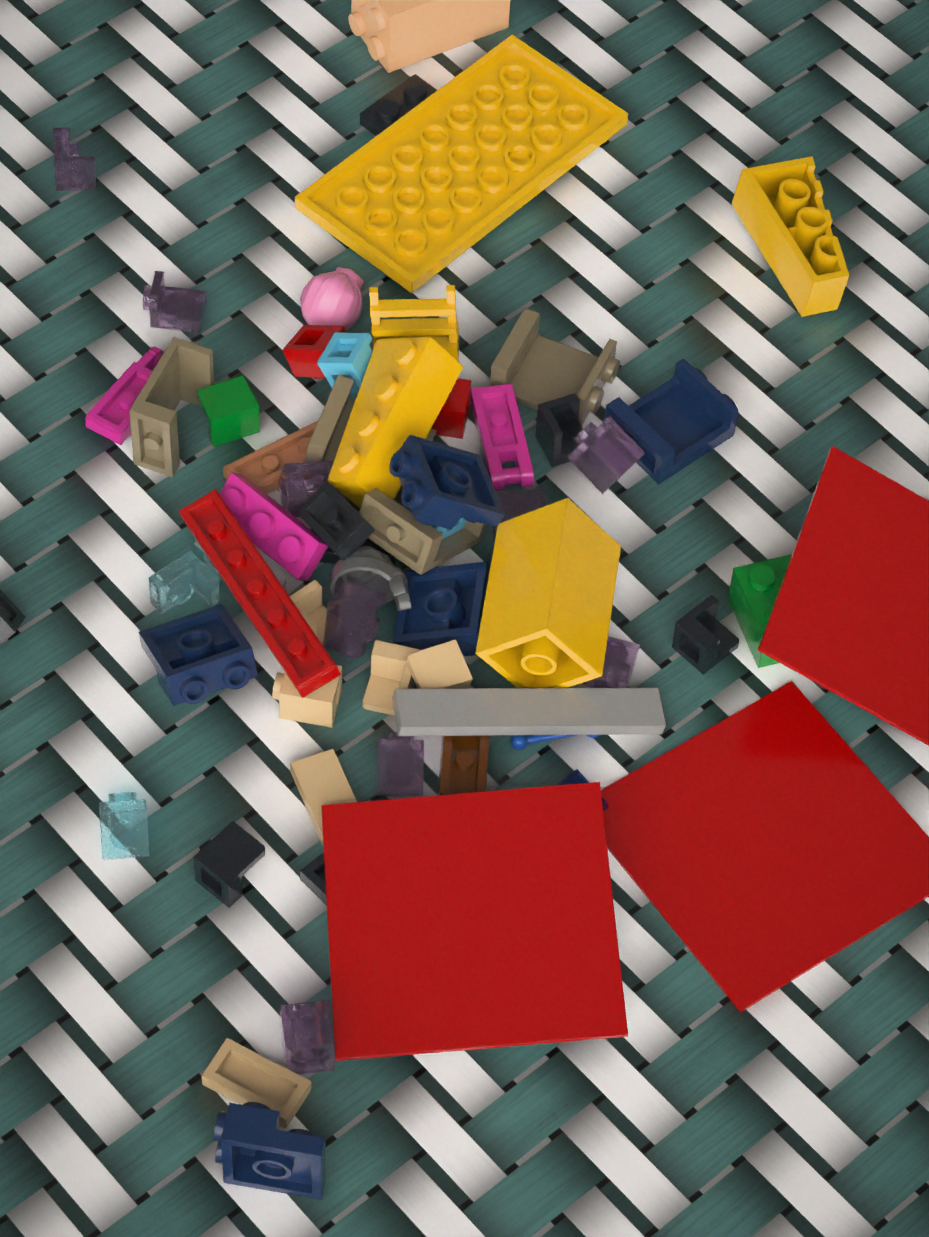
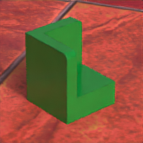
(229, 410)

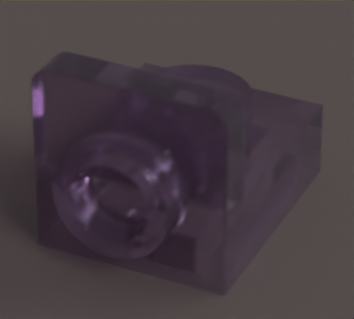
(71, 170)
(173, 307)
(618, 665)
(400, 766)

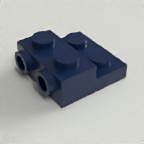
(445, 484)
(444, 607)
(199, 655)
(264, 1156)

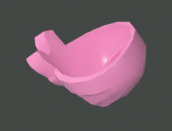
(333, 298)

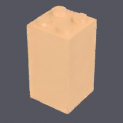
(415, 30)

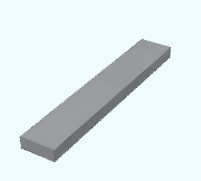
(528, 711)

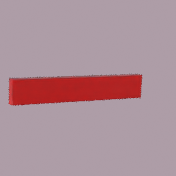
(259, 594)

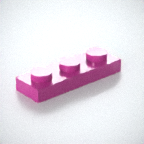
(273, 527)

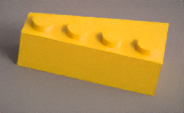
(794, 232)
(396, 399)

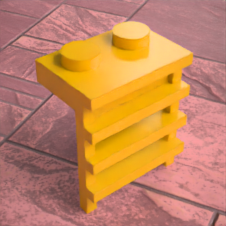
(442, 330)

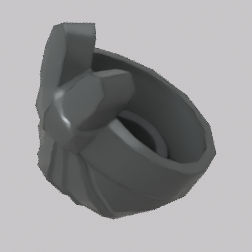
(373, 571)

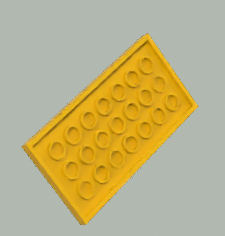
(461, 162)

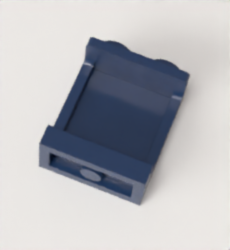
(676, 421)

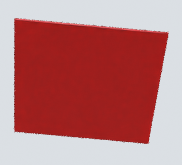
(859, 595)
(766, 844)
(471, 922)

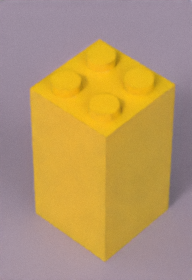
(549, 598)

